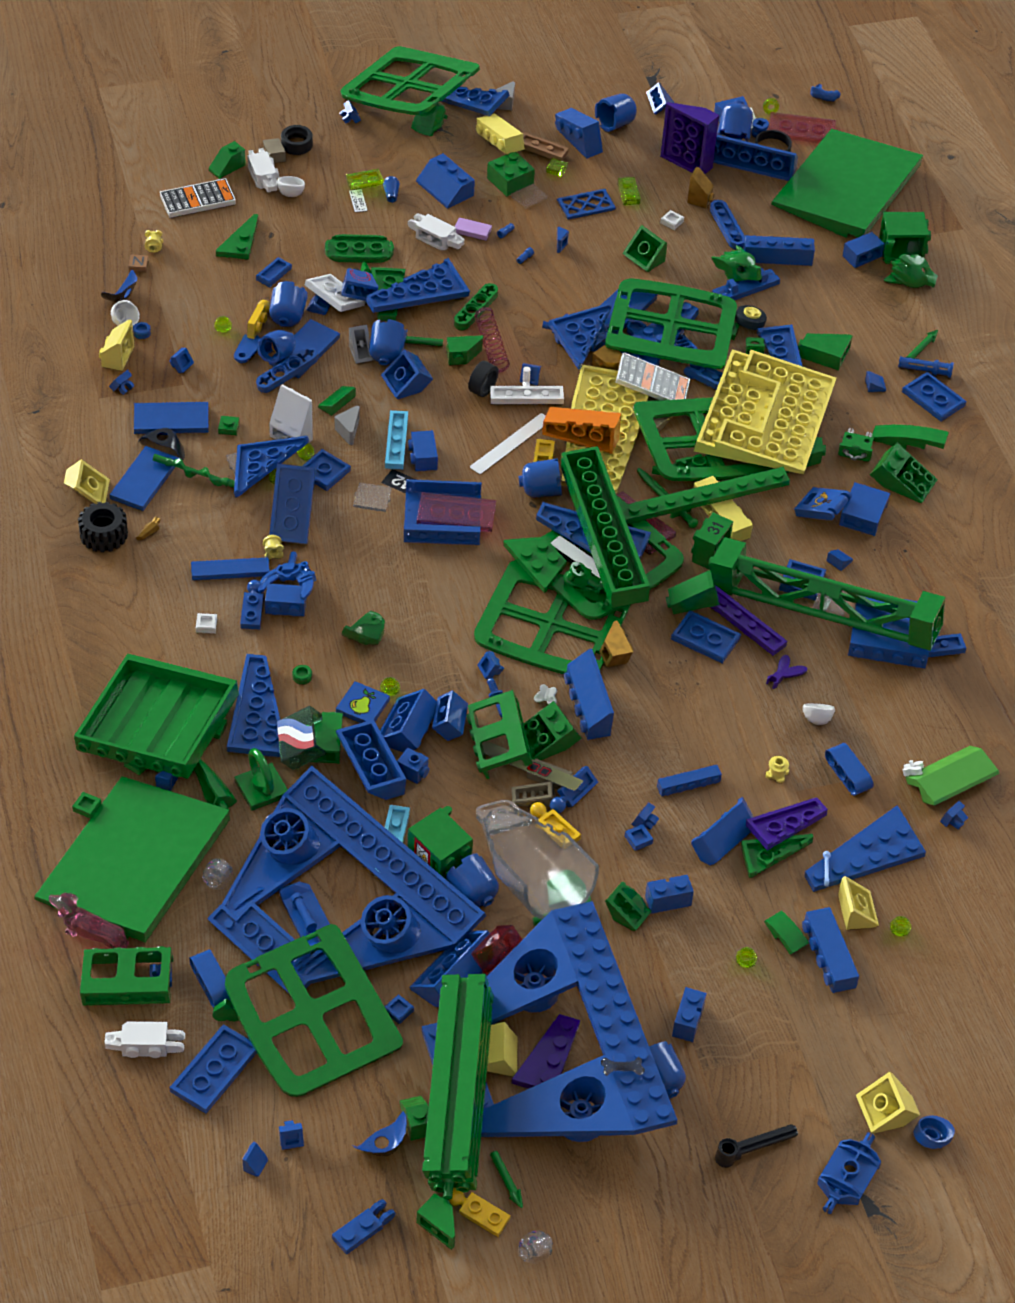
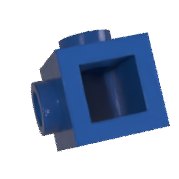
(414, 765)

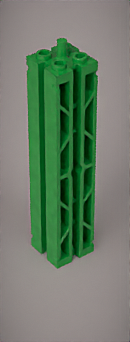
(458, 1084)

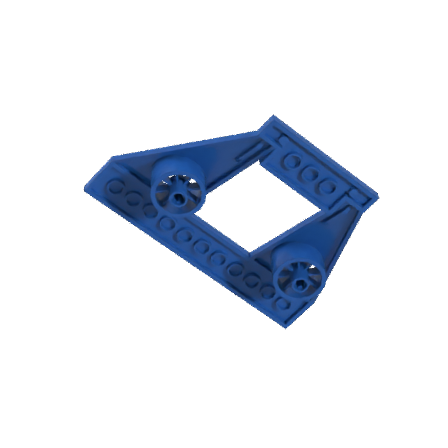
(433, 907)
(574, 952)

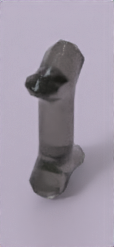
(610, 1066)

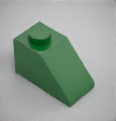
(228, 160)
(463, 349)
(416, 1115)
(438, 1219)

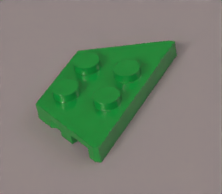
(537, 558)

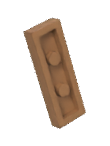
(544, 147)

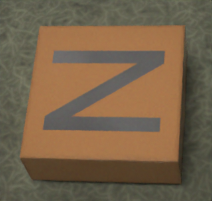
(138, 263)

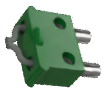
(856, 446)

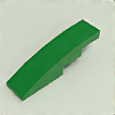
(910, 435)

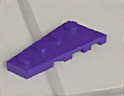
(785, 822)
(550, 1053)

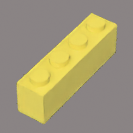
(500, 133)
(742, 526)

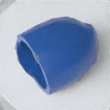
(282, 343)

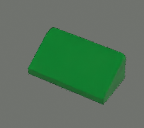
(338, 399)

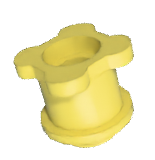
(153, 241)
(273, 547)
(778, 769)

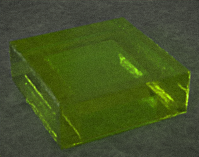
(556, 167)

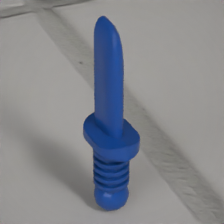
(494, 691)

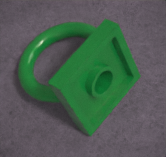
(260, 784)

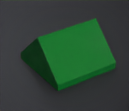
(646, 249)

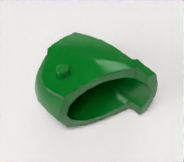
(430, 121)
(367, 629)

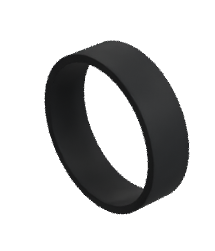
(774, 134)

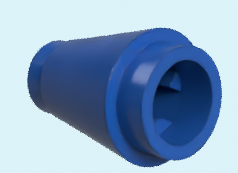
(391, 188)

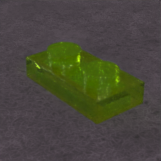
(364, 179)
(629, 191)

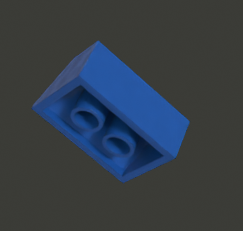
(446, 181)
(409, 720)

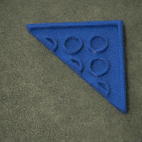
(579, 331)
(261, 458)

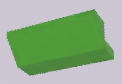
(953, 775)

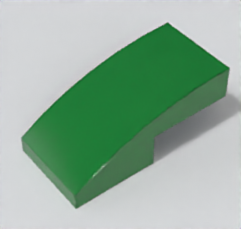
(787, 931)

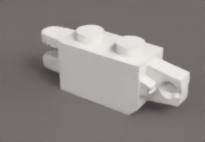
(263, 170)
(435, 232)
(145, 1039)

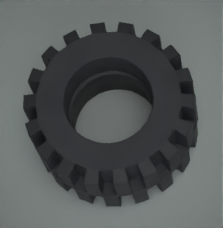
(103, 526)

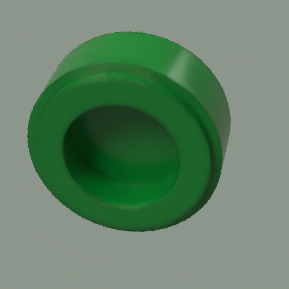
(302, 674)

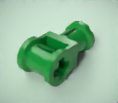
(582, 577)

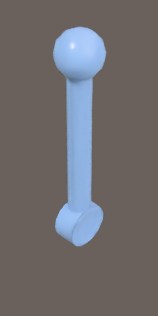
(826, 855)

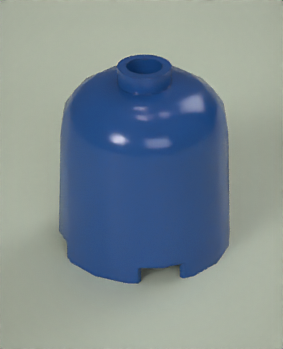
(615, 111)
(736, 121)
(287, 304)
(387, 341)
(541, 478)
(474, 880)
(668, 1067)

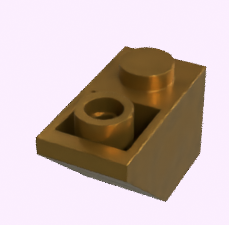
(616, 648)

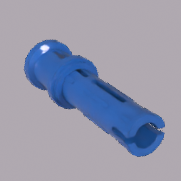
(904, 363)

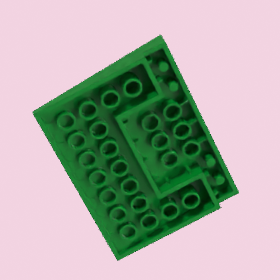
(847, 183)
(136, 855)

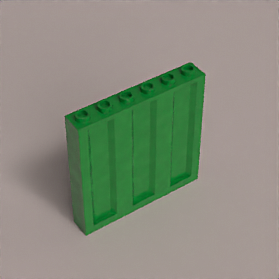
(156, 715)

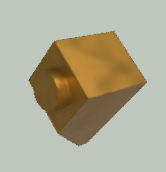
(700, 189)
(606, 358)

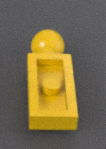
(258, 318)
(553, 818)
(480, 1212)

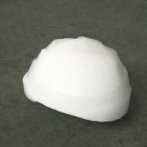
(290, 186)
(124, 311)
(818, 713)

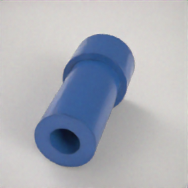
(504, 231)
(527, 254)

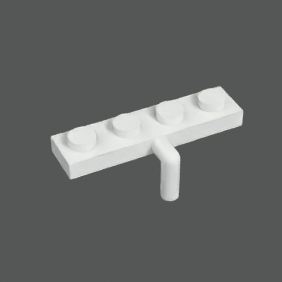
(526, 394)

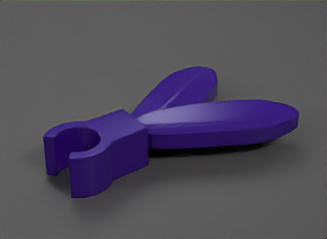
(785, 671)

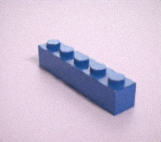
(689, 780)

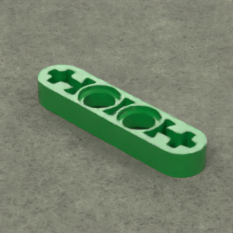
(469, 318)

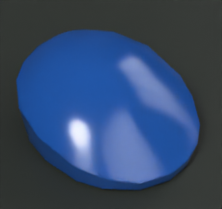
(934, 1132)

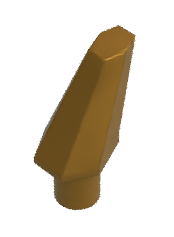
(149, 529)

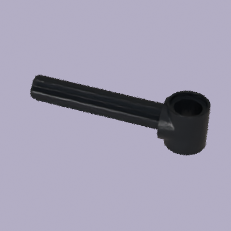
(751, 1144)

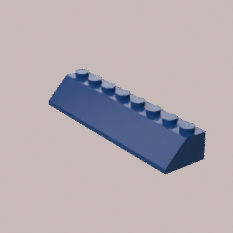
(755, 158)

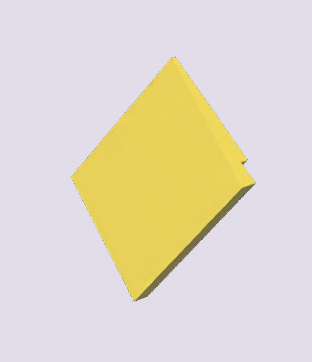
(765, 412)

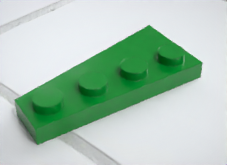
(384, 278)

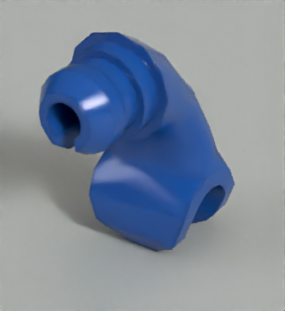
(819, 93)

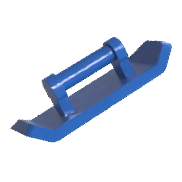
(723, 834)
(303, 909)

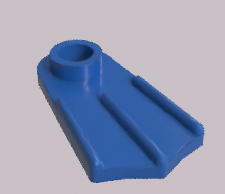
(246, 349)

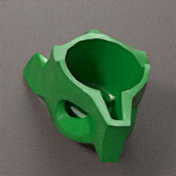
(738, 265)
(908, 271)

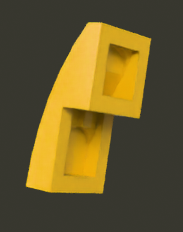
(544, 450)

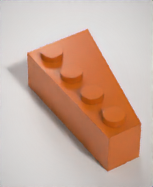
(583, 427)

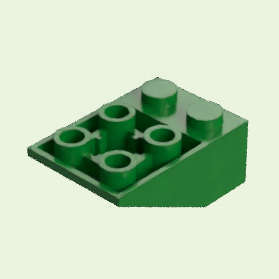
(903, 474)
(550, 732)

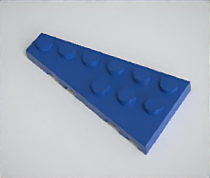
(424, 287)
(255, 711)

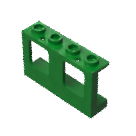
(510, 725)
(125, 986)

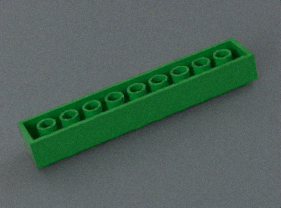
(605, 527)

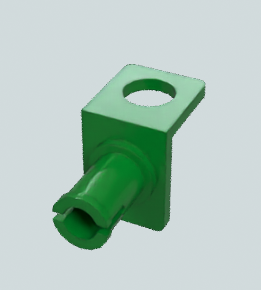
(760, 347)

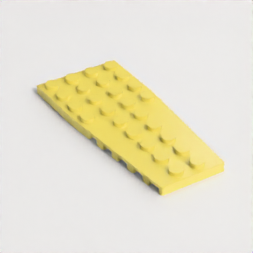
(599, 392)

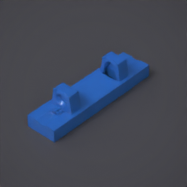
(747, 287)

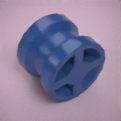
(759, 125)

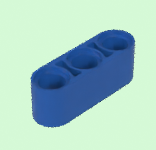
(849, 769)
(209, 976)

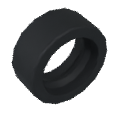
(297, 131)
(482, 378)

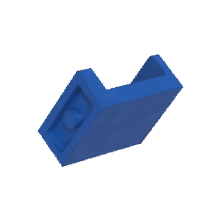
(864, 509)

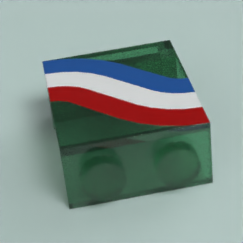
(298, 738)

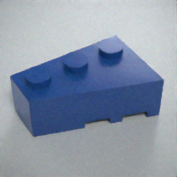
(580, 131)

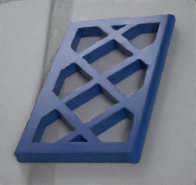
(581, 212)

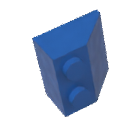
(406, 375)

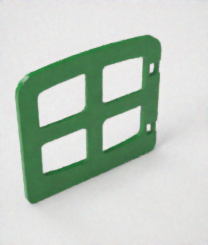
(428, 62)
(672, 322)
(695, 408)
(672, 563)
(549, 623)
(310, 1011)

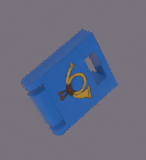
(822, 503)

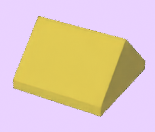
(856, 905)
(502, 1050)

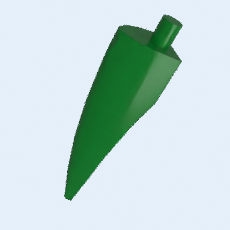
(213, 787)

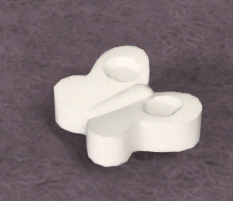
(546, 694)
(913, 768)

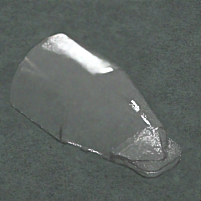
(535, 861)

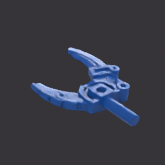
(291, 571)

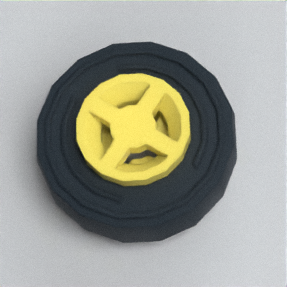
(750, 317)

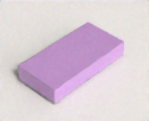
(473, 229)

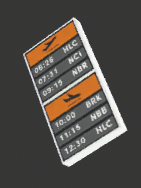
(197, 198)
(651, 379)

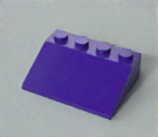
(689, 136)

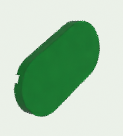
(359, 248)

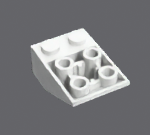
(291, 415)

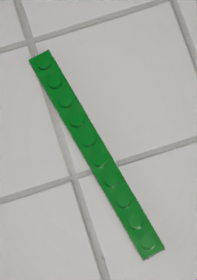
(705, 495)

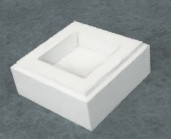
(672, 220)
(206, 623)

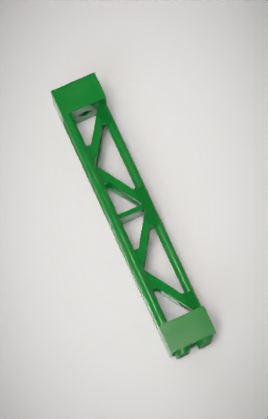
(925, 616)

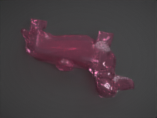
(87, 924)

